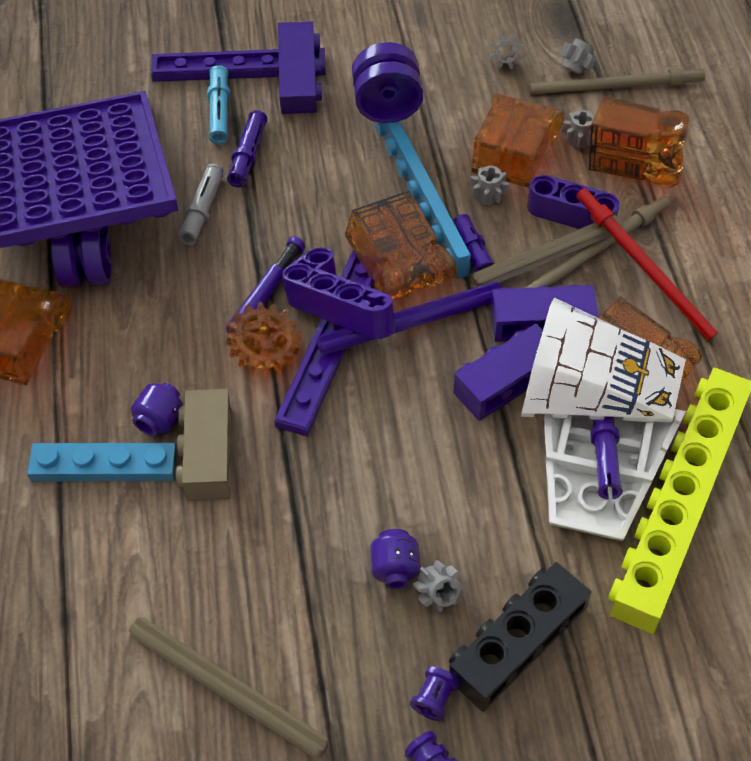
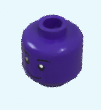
(156, 409)
(395, 558)

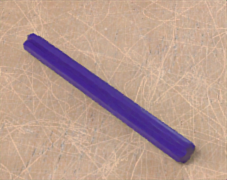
(413, 317)

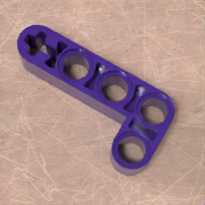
(317, 290)

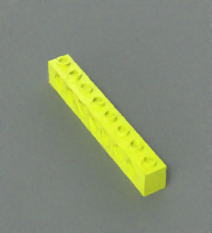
(643, 605)

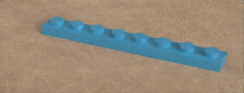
(424, 192)

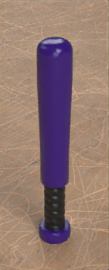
(273, 276)

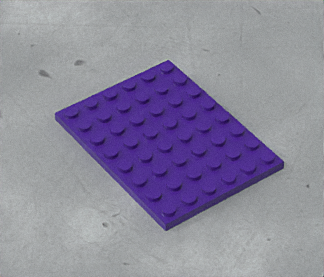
(81, 170)

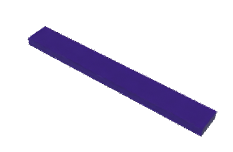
(316, 370)

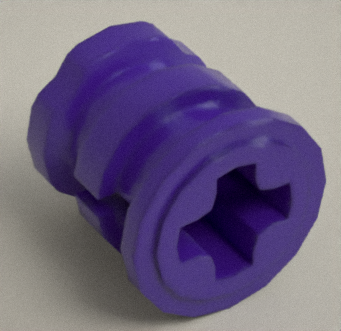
(426, 749)

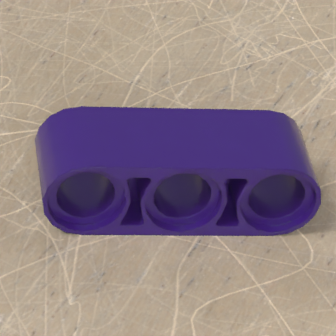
(557, 201)

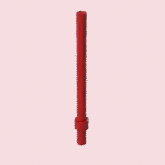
(604, 217)

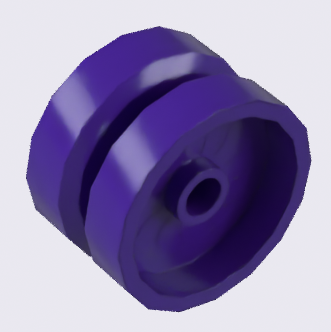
(387, 82)
(83, 255)

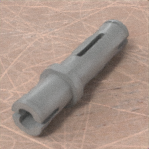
(197, 213)

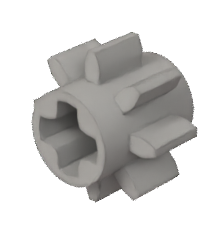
(577, 56)
(508, 59)
(578, 128)
(489, 185)
(438, 586)

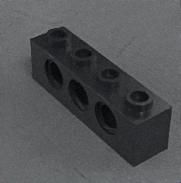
(486, 682)

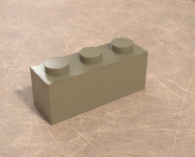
(205, 445)

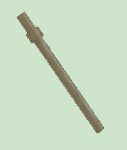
(672, 77)
(640, 218)

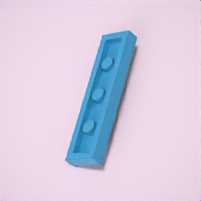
(102, 462)

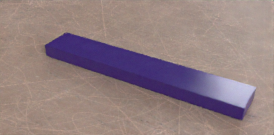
(238, 63)

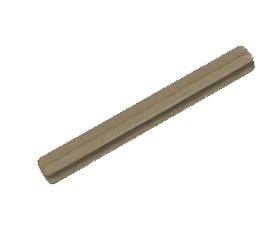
(542, 254)

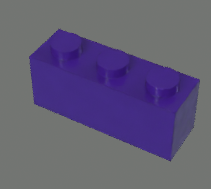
(298, 67)
(524, 307)
(498, 374)

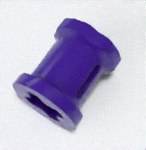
(427, 705)

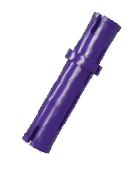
(245, 155)
(605, 439)

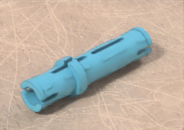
(218, 81)

